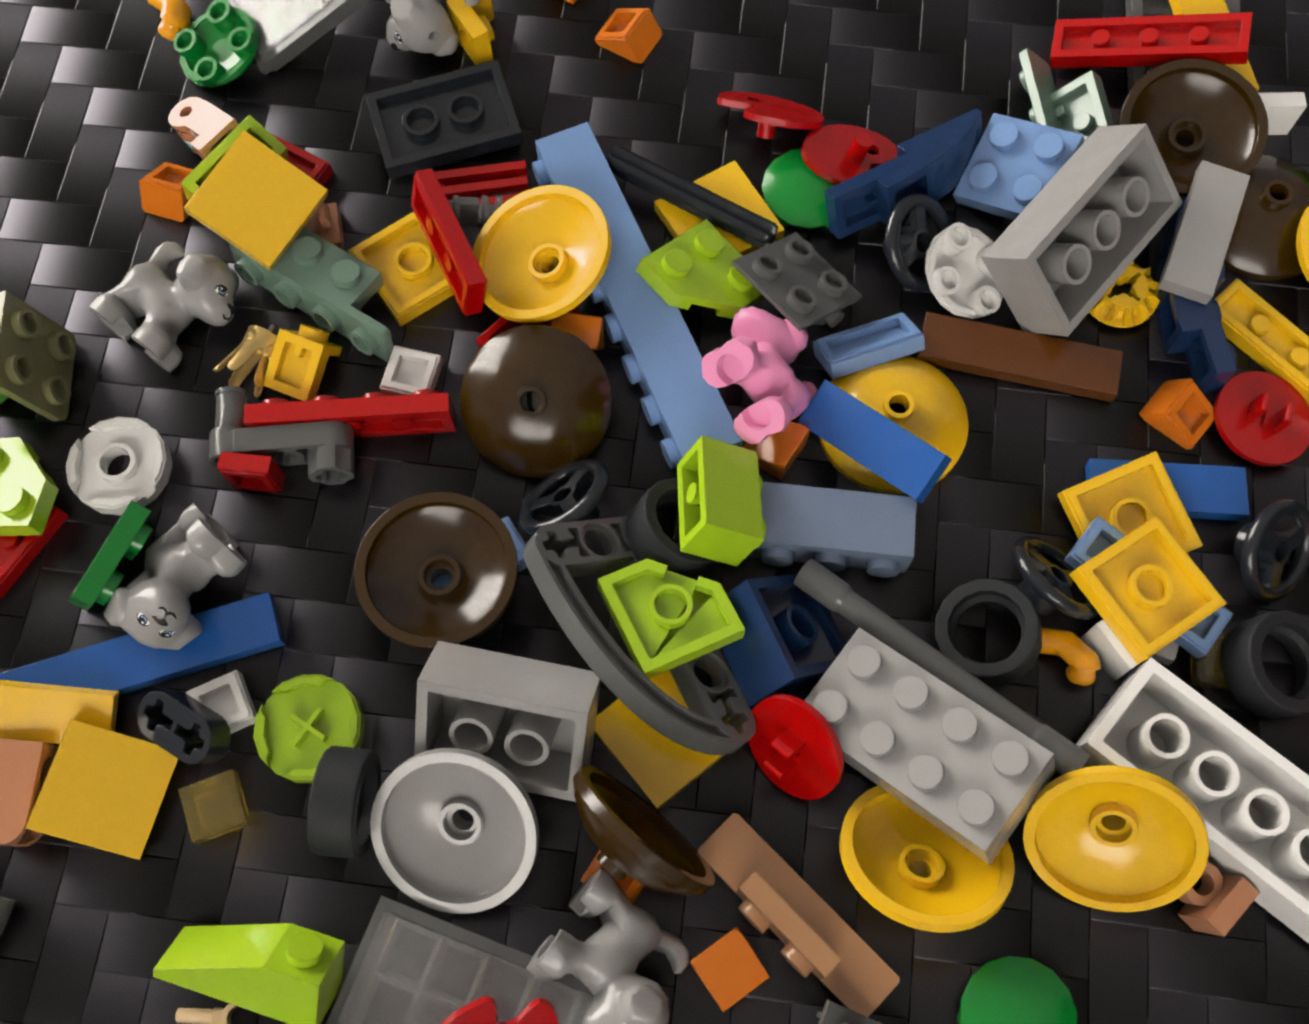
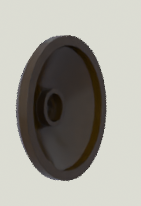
(1208, 108)
(1268, 221)
(571, 392)
(415, 546)
(637, 837)

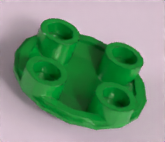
(217, 45)
(795, 192)
(1016, 993)

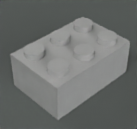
(512, 709)

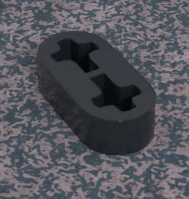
(179, 736)

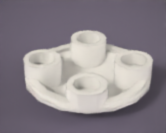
(959, 274)

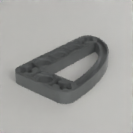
(696, 728)

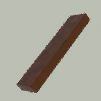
(1021, 357)

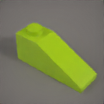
(259, 967)

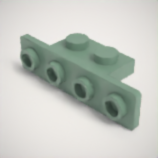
(1073, 108)
(326, 286)

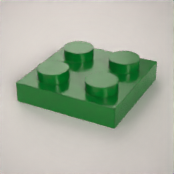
(124, 540)

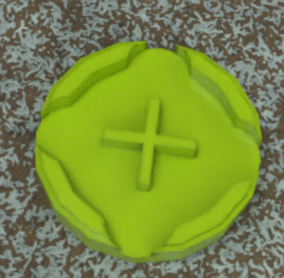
(304, 721)

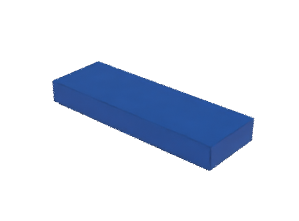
(874, 441)
(1203, 489)

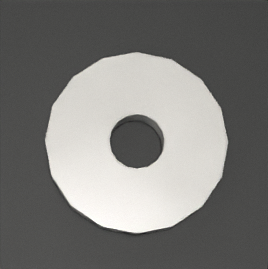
(140, 482)

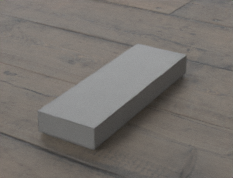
(1204, 232)

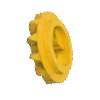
(1130, 308)

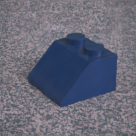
(785, 641)

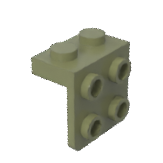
(35, 359)

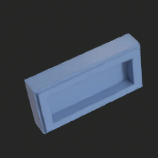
(868, 345)

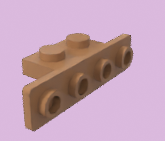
(810, 929)

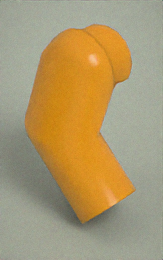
(175, 16)
(1074, 651)

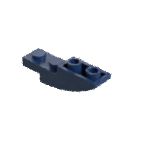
(923, 165)
(1194, 327)

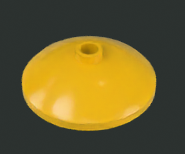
(533, 236)
(932, 413)
(889, 842)
(1121, 861)

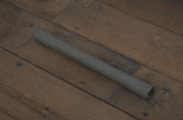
(841, 598)

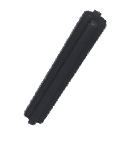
(691, 197)

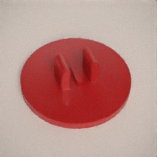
(1262, 418)
(796, 747)

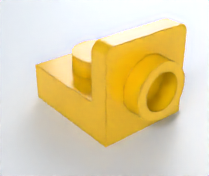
(473, 28)
(299, 361)

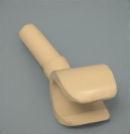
(205, 1016)

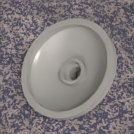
(436, 852)

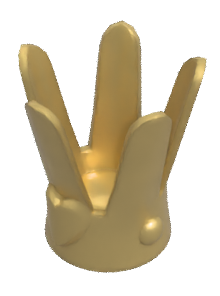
(254, 348)

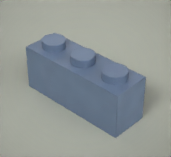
(837, 529)

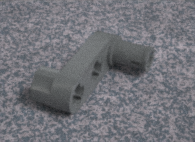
(320, 444)

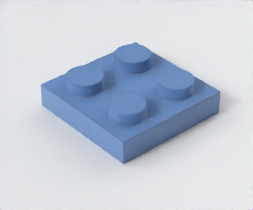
(1013, 165)

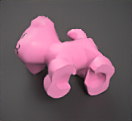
(760, 363)

